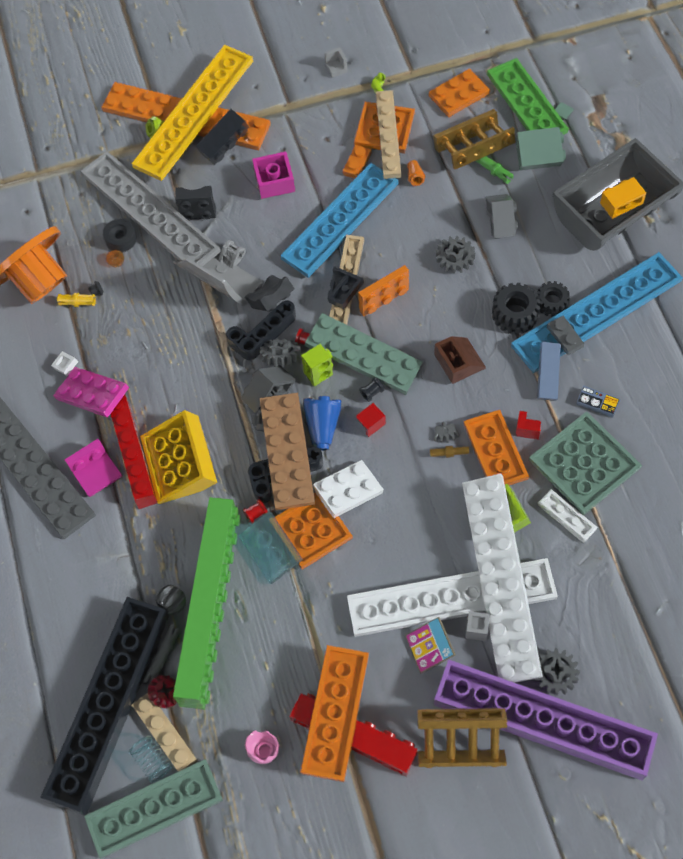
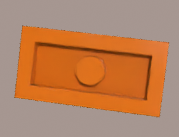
(357, 161)

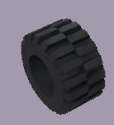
(520, 296)

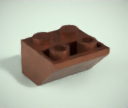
(458, 358)

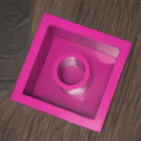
(273, 175)

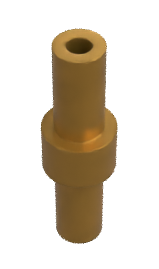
(449, 451)

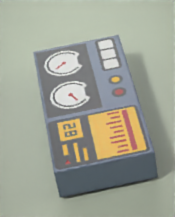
(598, 401)

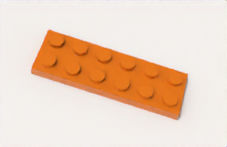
(335, 714)

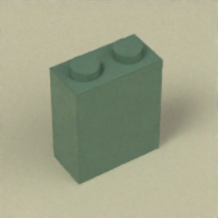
(540, 148)

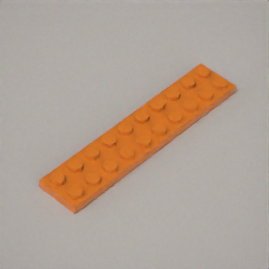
(144, 104)

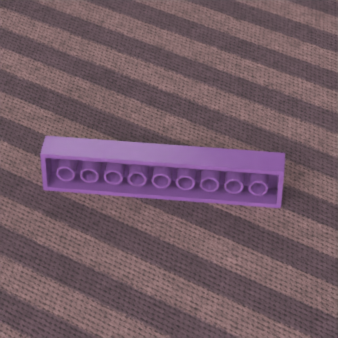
(550, 720)

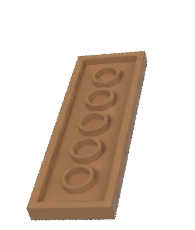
(287, 451)

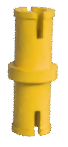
(76, 299)

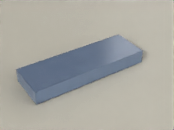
(549, 371)

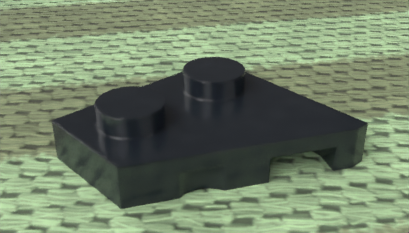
(343, 287)

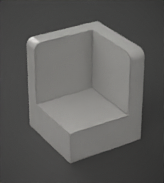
(336, 62)
(477, 626)

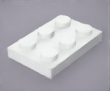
(347, 488)

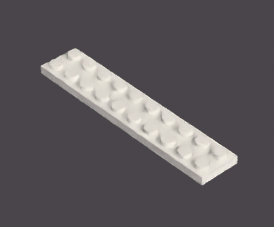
(502, 579)
(440, 597)

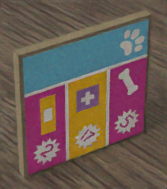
(430, 645)

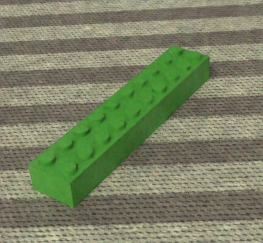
(206, 604)

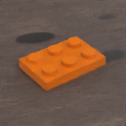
(459, 92)
(384, 291)

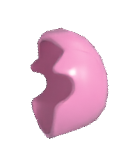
(262, 747)

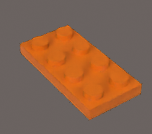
(496, 447)

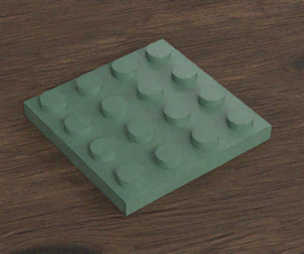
(585, 463)

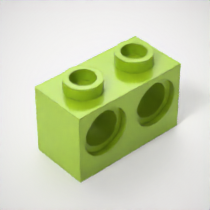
(317, 364)

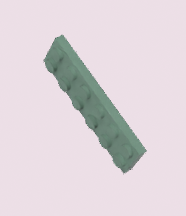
(365, 353)
(153, 808)

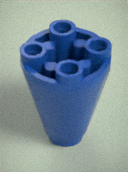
(321, 420)

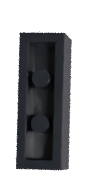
(222, 137)

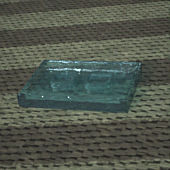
(270, 547)

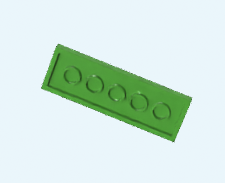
(525, 97)

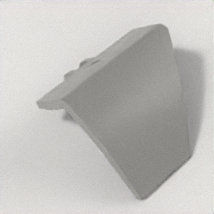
(224, 274)

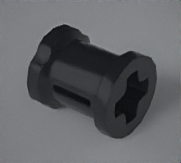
(371, 389)

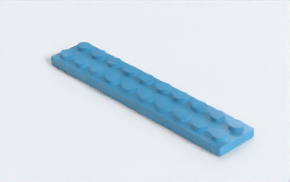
(603, 306)

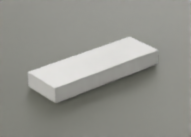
(567, 516)

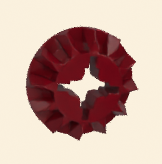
(159, 699)

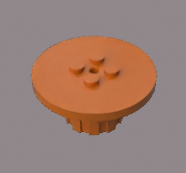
(33, 267)

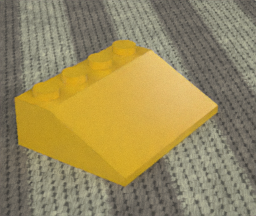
(178, 457)

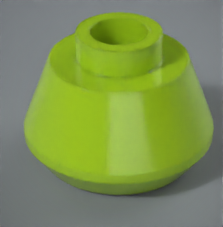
(153, 125)

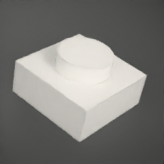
(64, 363)

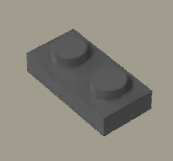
(565, 335)

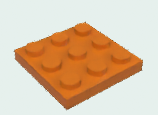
(368, 127)
(313, 531)

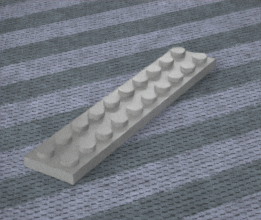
(149, 210)

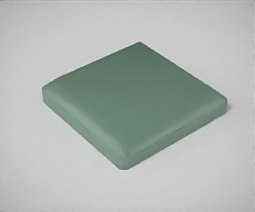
(564, 110)

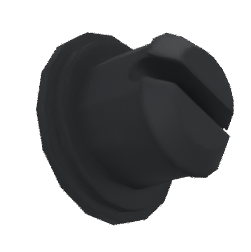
(96, 289)

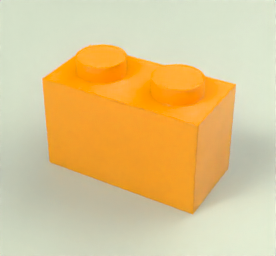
(622, 197)

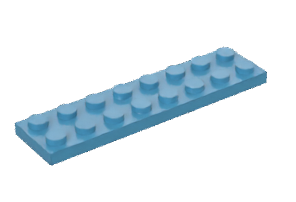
(338, 220)

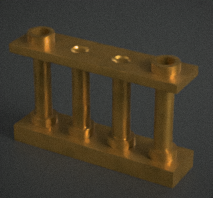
(468, 129)
(462, 719)

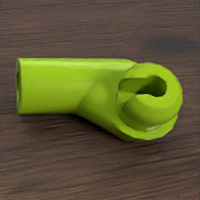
(378, 82)

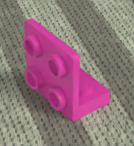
(93, 468)

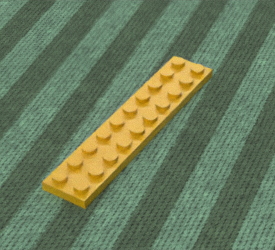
(192, 113)

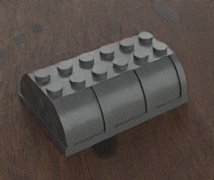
(579, 199)

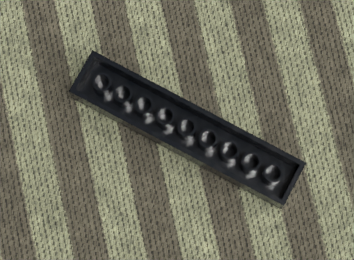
(105, 707)

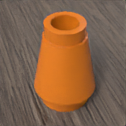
(415, 173)

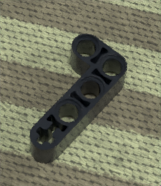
(283, 315)
(262, 481)

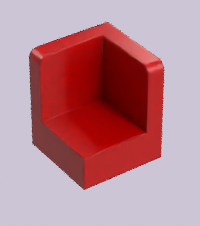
(372, 419)
(527, 427)

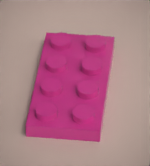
(91, 391)

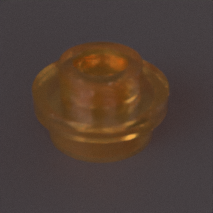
(117, 262)

